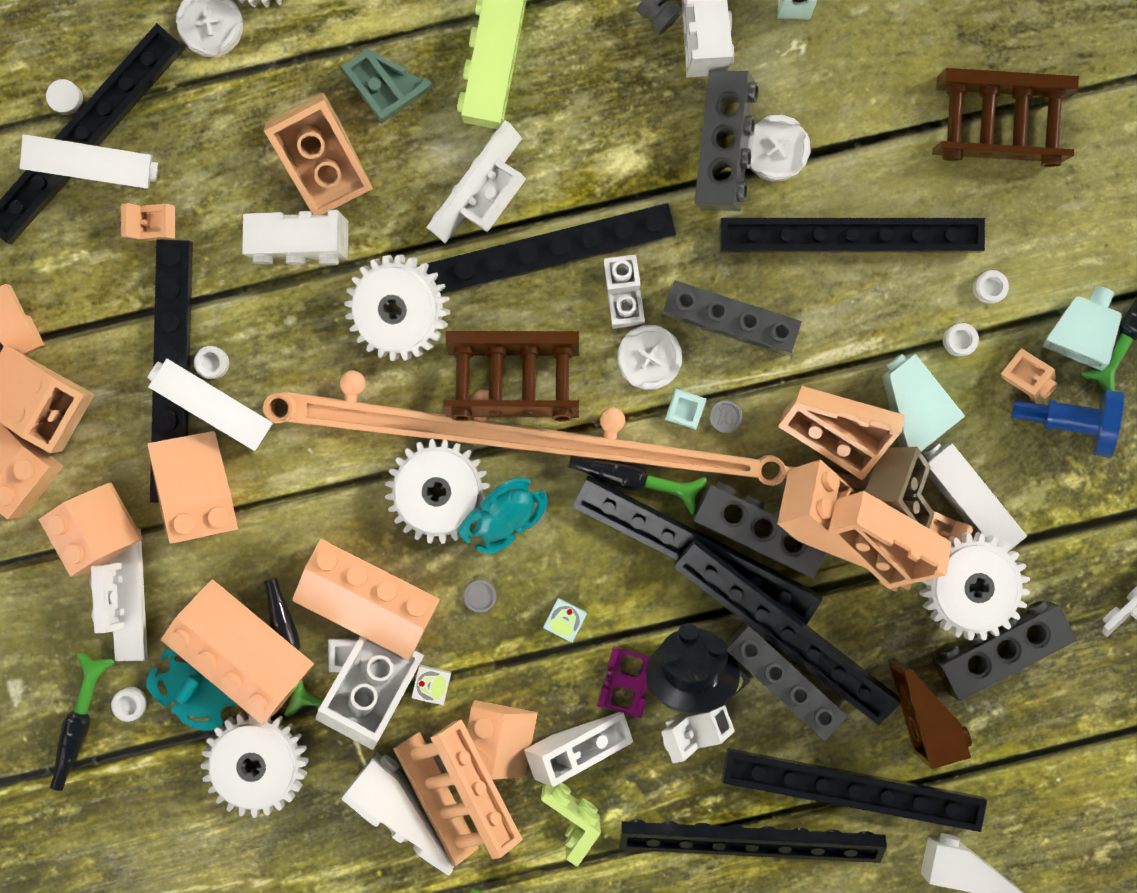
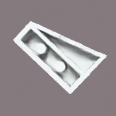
(707, 36)

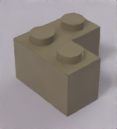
(900, 481)

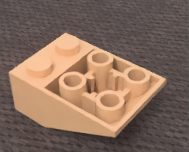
(39, 401)
(809, 507)

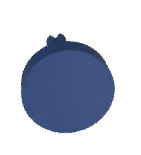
(1101, 422)

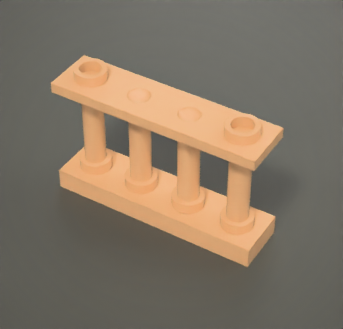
(474, 786)

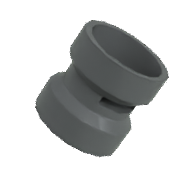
(660, 12)

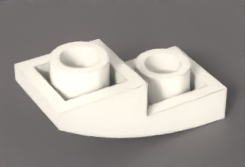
(624, 291)

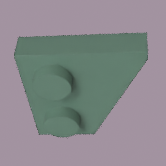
(383, 84)

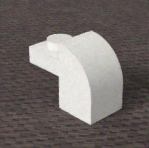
(695, 730)

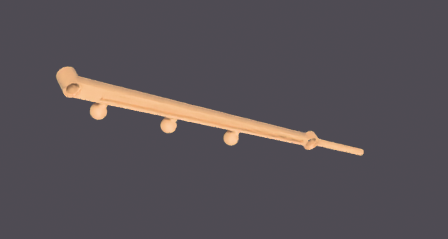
(479, 431)

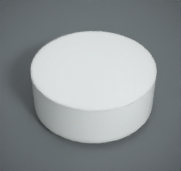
(64, 97)
(990, 287)
(960, 339)
(211, 362)
(129, 704)

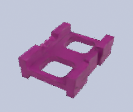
(615, 678)

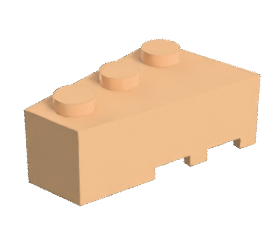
(841, 428)
(888, 541)

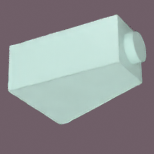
(921, 399)

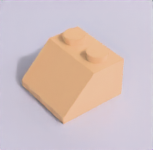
(90, 529)
(501, 737)

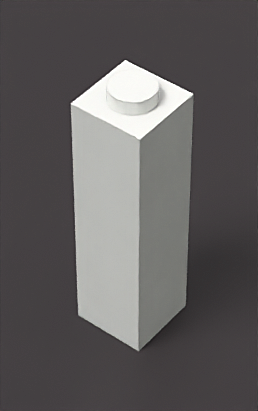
(87, 161)
(208, 403)
(970, 495)

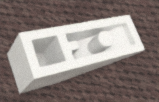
(577, 748)
(957, 867)

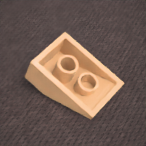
(318, 155)
(23, 473)
(192, 487)

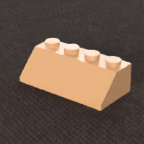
(365, 599)
(237, 652)

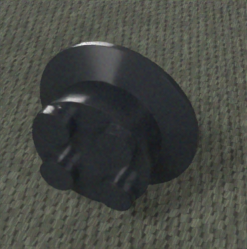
(693, 671)

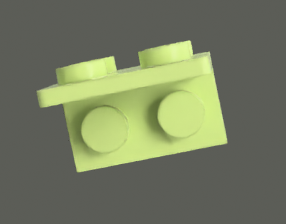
(584, 817)

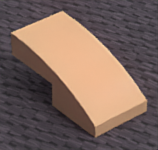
(15, 327)

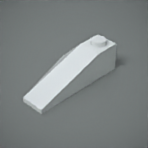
(385, 796)

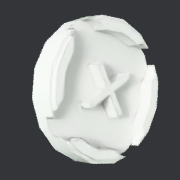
(209, 26)
(778, 148)
(649, 357)

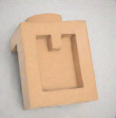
(1030, 376)

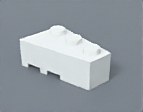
(295, 237)

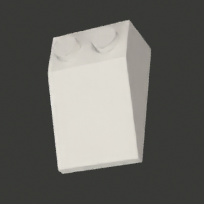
(366, 699)

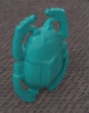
(503, 514)
(190, 692)

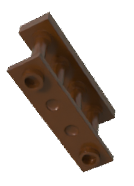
(1022, 87)
(497, 346)

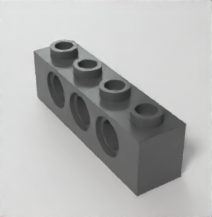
(722, 90)
(731, 318)
(711, 514)
(1052, 635)
(784, 681)

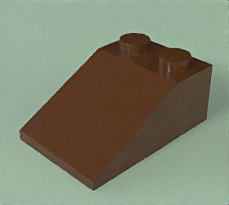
(931, 727)

